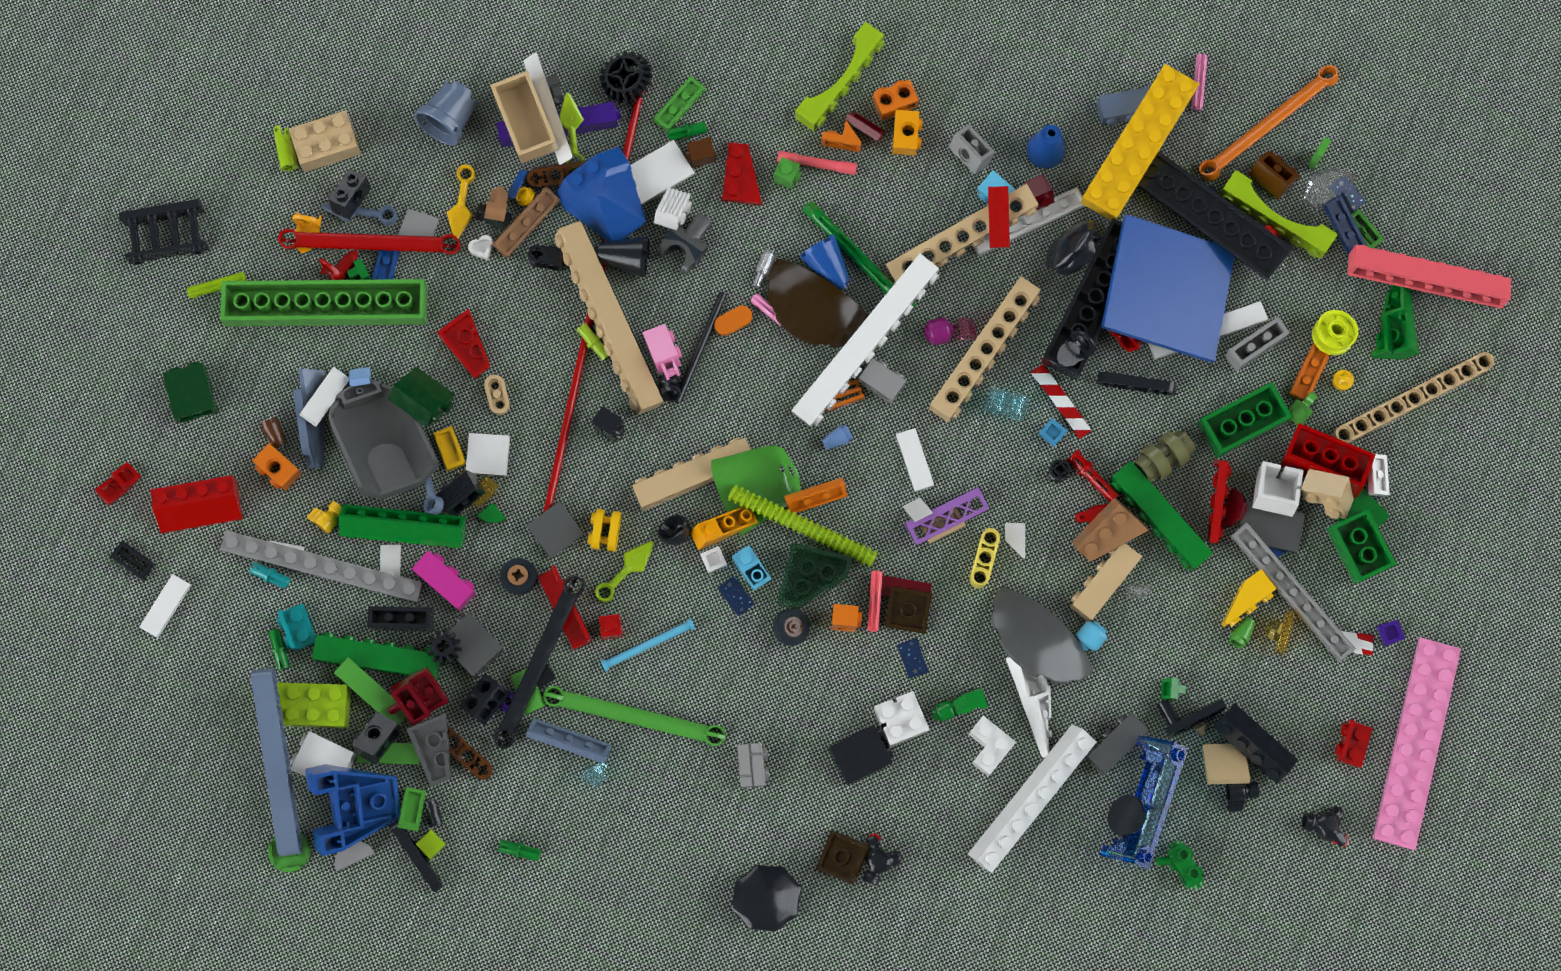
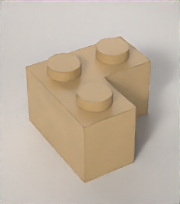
(1330, 490)

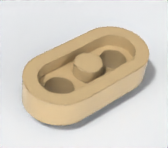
(497, 395)

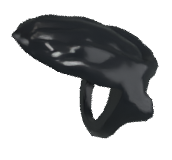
(1075, 348)

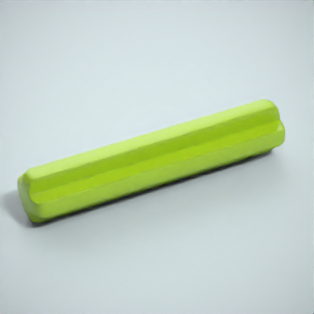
(213, 285)

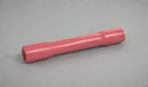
(839, 166)

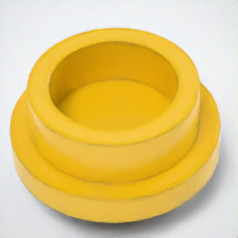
(525, 196)

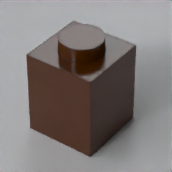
(700, 152)

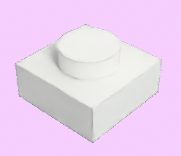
(713, 559)

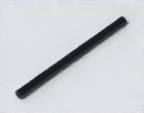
(701, 345)

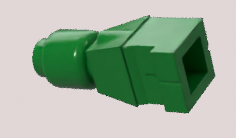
(961, 704)

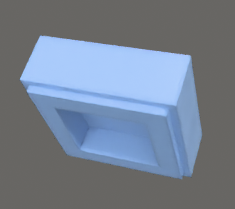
(360, 376)

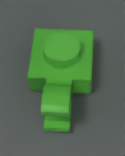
(1300, 410)

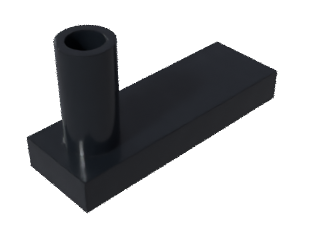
(1178, 726)

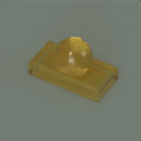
(1280, 631)

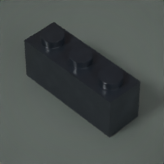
(400, 618)

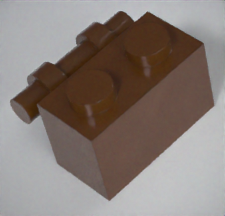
(1274, 174)

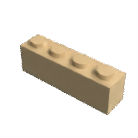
(1106, 581)

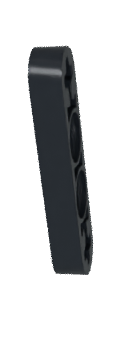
(1136, 383)
(417, 857)

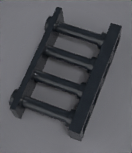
(152, 216)

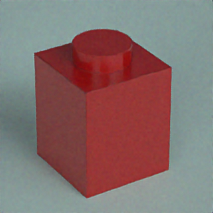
(611, 627)

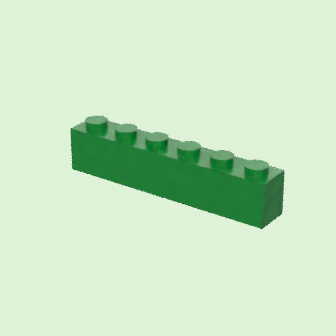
(1161, 516)
(402, 526)
(373, 656)

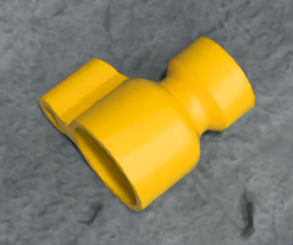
(325, 519)

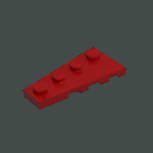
(1219, 479)

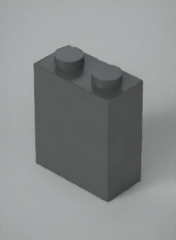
(477, 645)

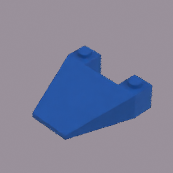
(358, 801)

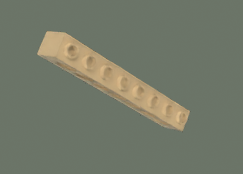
(1021, 195)
(1021, 290)

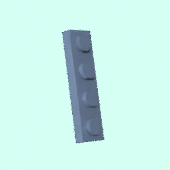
(569, 740)

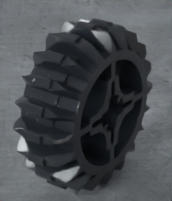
(618, 70)

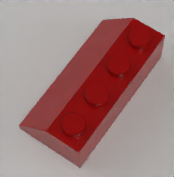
(1328, 454)
(196, 504)

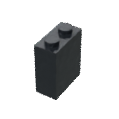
(861, 754)

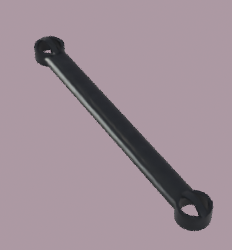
(538, 661)

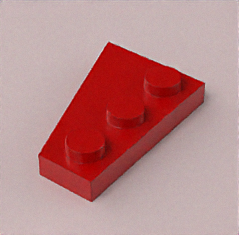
(740, 177)
(465, 344)

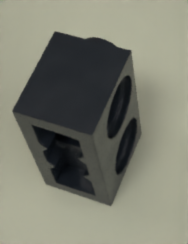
(484, 699)

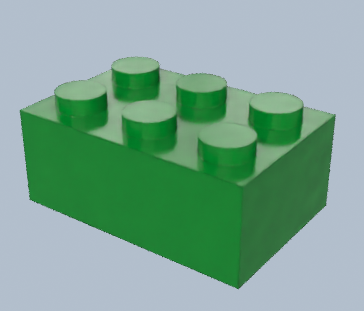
(1361, 546)

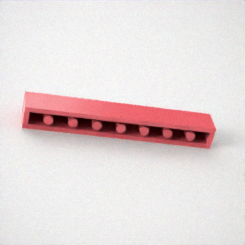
(1429, 276)

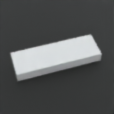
(324, 396)
(914, 460)
(165, 606)

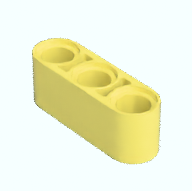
(988, 549)

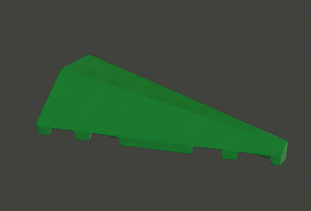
(1398, 331)

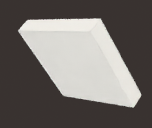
(488, 454)

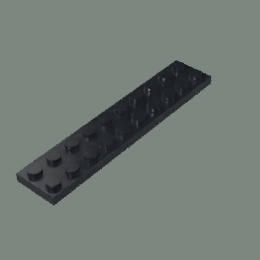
(1214, 216)

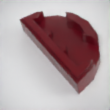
(1235, 508)

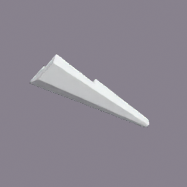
(1036, 700)

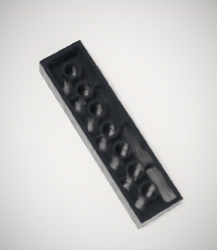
(1088, 302)

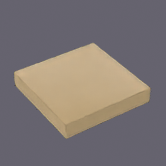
(1225, 764)

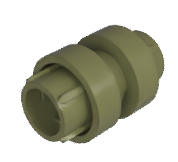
(1172, 450)

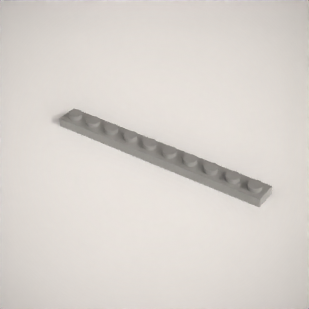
(321, 566)

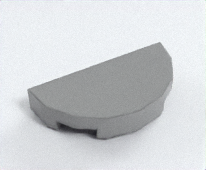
(352, 855)

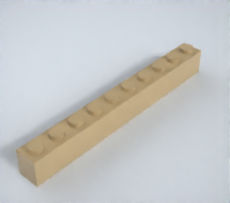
(608, 318)

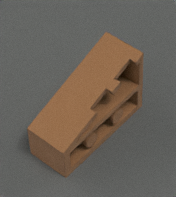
(1108, 530)

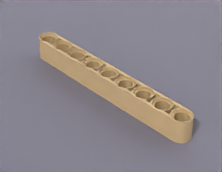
(1420, 393)

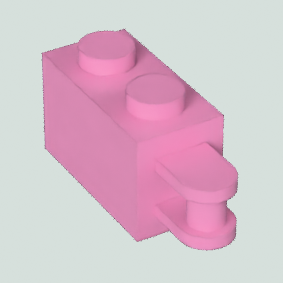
(662, 350)

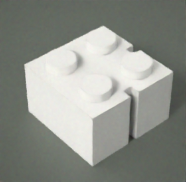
(1279, 494)
(902, 719)

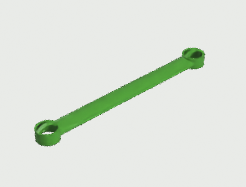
(634, 716)

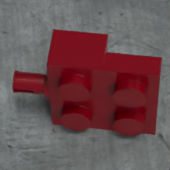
(417, 696)

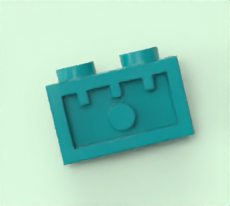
(297, 627)

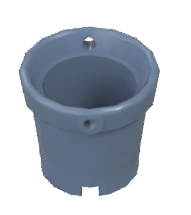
(447, 113)

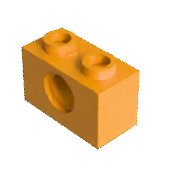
(906, 121)

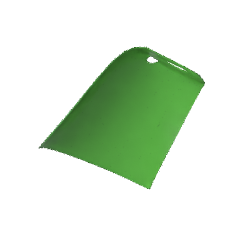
(758, 472)

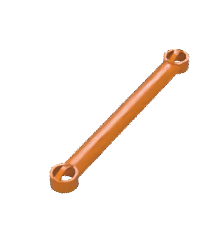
(1269, 123)

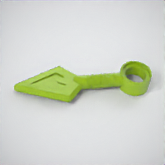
(570, 120)
(634, 561)

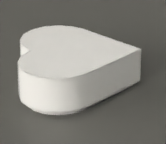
(481, 248)

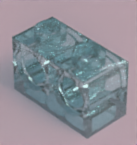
(1006, 403)

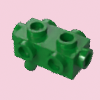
(1181, 860)

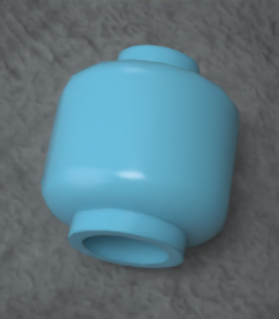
(1091, 636)

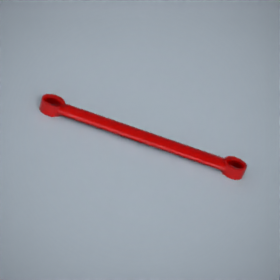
(369, 242)

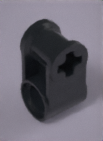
(549, 257)

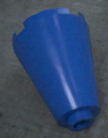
(1046, 147)
(827, 262)

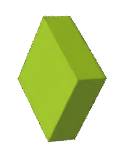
(431, 844)

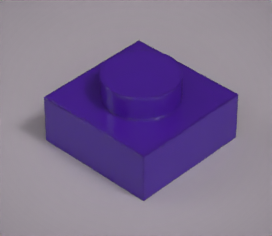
(1390, 632)

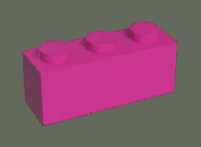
(444, 580)

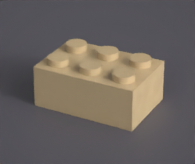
(324, 141)

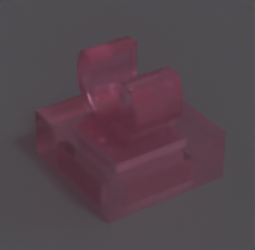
(967, 329)

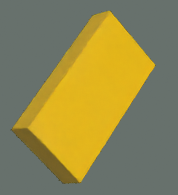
(449, 448)

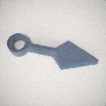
(368, 213)
(431, 497)

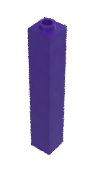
(595, 118)

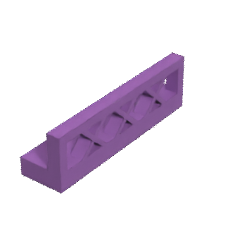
(957, 502)

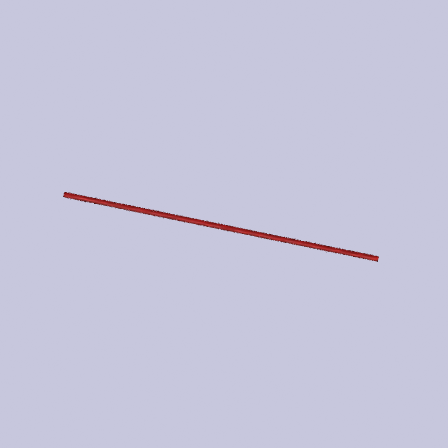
(583, 348)

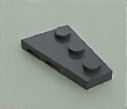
(432, 748)

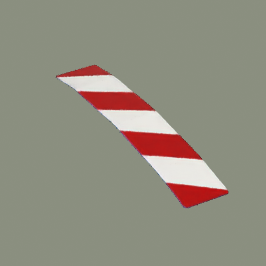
(1061, 401)

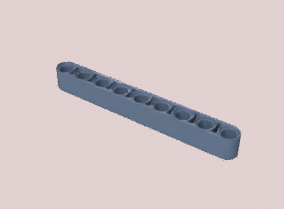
(276, 762)

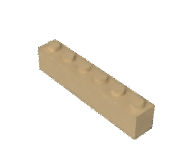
(683, 476)

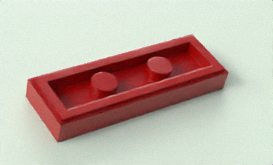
(998, 217)

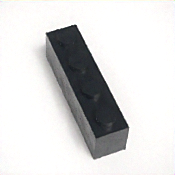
(1255, 743)

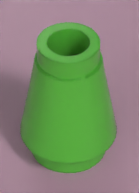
(1241, 634)

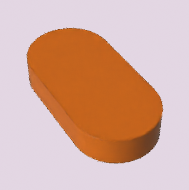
(733, 320)

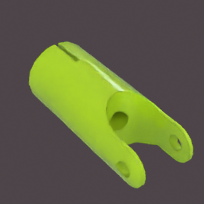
(285, 149)

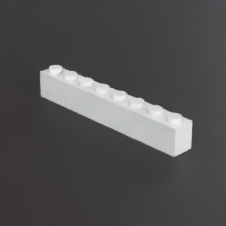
(1032, 798)

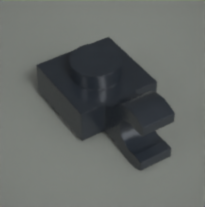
(497, 224)

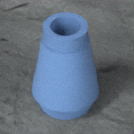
(837, 437)

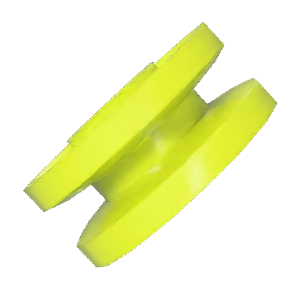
(1340, 323)

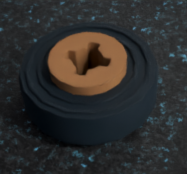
(525, 578)

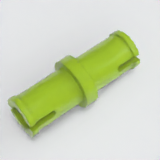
(592, 340)

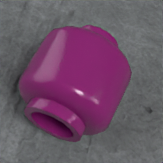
(938, 331)

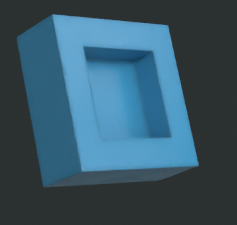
(1052, 432)

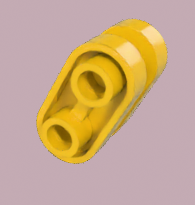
(596, 537)

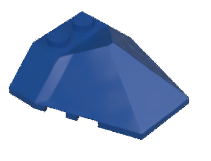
(604, 195)

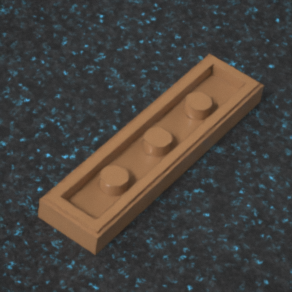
(526, 222)

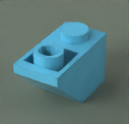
(751, 567)

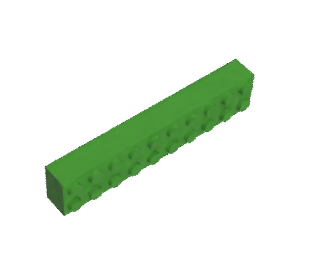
(324, 302)

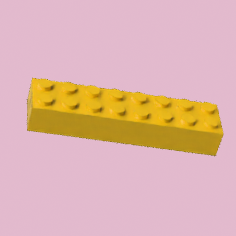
(1139, 143)

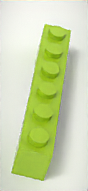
(813, 110)
(1312, 238)

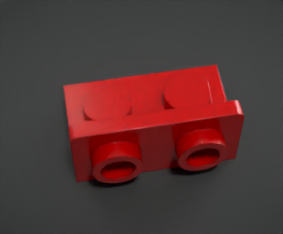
(1353, 743)

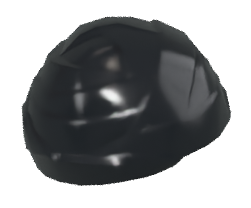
(674, 530)

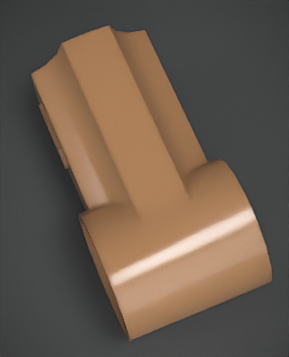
(497, 204)

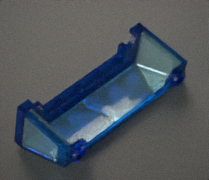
(1156, 790)

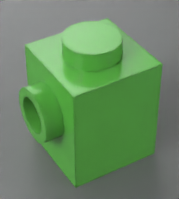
(787, 173)

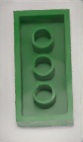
(1244, 420)

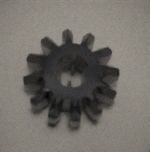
(450, 641)

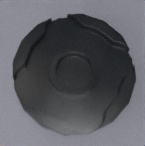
(1126, 815)

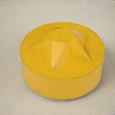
(1342, 380)

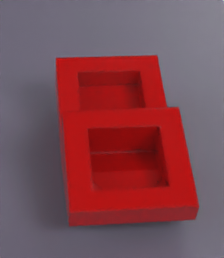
(120, 482)

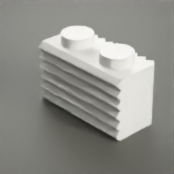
(673, 209)

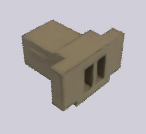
(1200, 728)

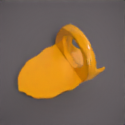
(306, 224)

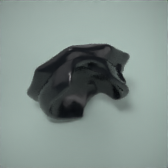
(1073, 248)
(766, 898)

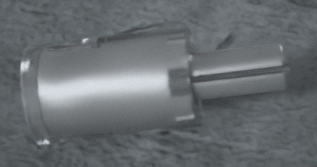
(764, 266)

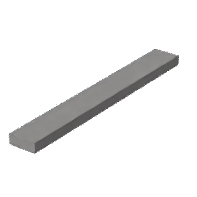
(1293, 592)

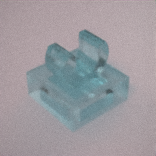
(595, 774)

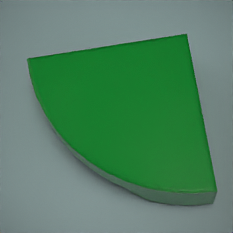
(491, 515)

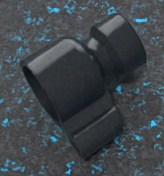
(1238, 792)

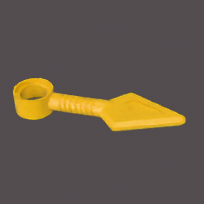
(459, 214)

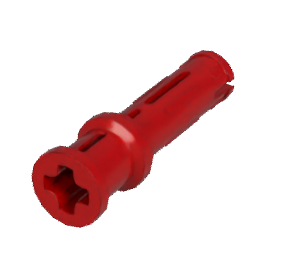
(1083, 471)

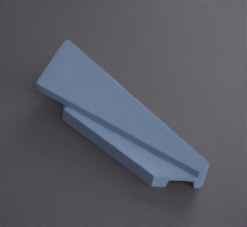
(310, 436)

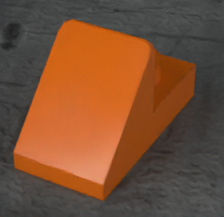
(847, 141)

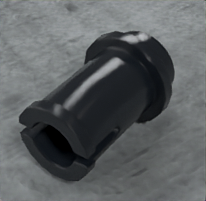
(433, 813)

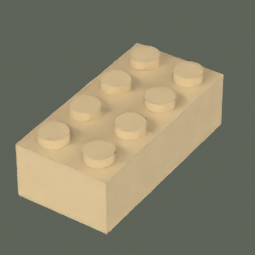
(524, 117)

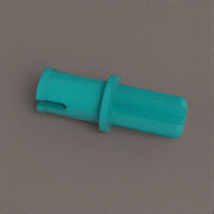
(269, 575)

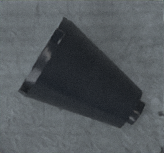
(625, 255)

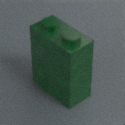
(190, 392)
(421, 397)

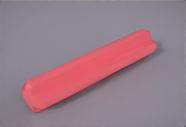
(875, 599)

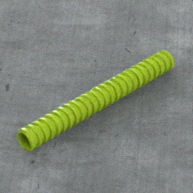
(802, 525)

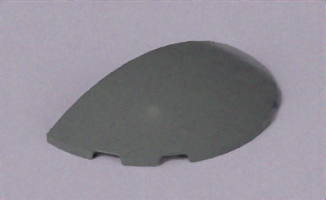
(1038, 639)

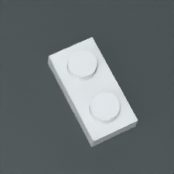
(1378, 477)

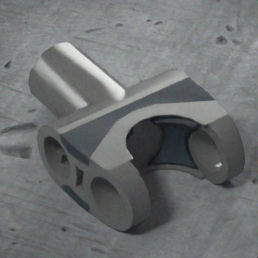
(687, 241)

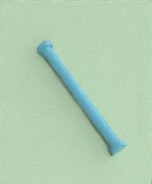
(647, 644)

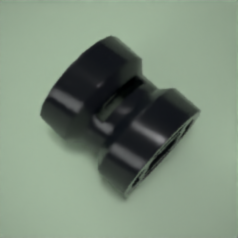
(669, 388)
(1059, 475)

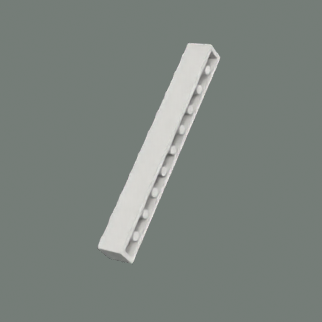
(865, 341)

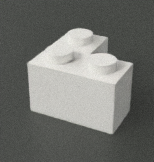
(995, 745)

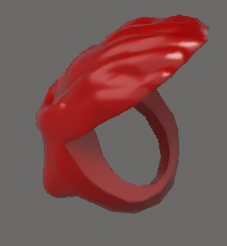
(340, 270)

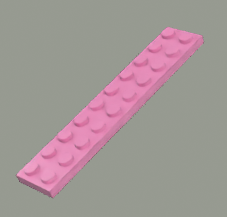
(1416, 744)

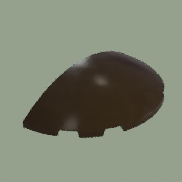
(812, 306)

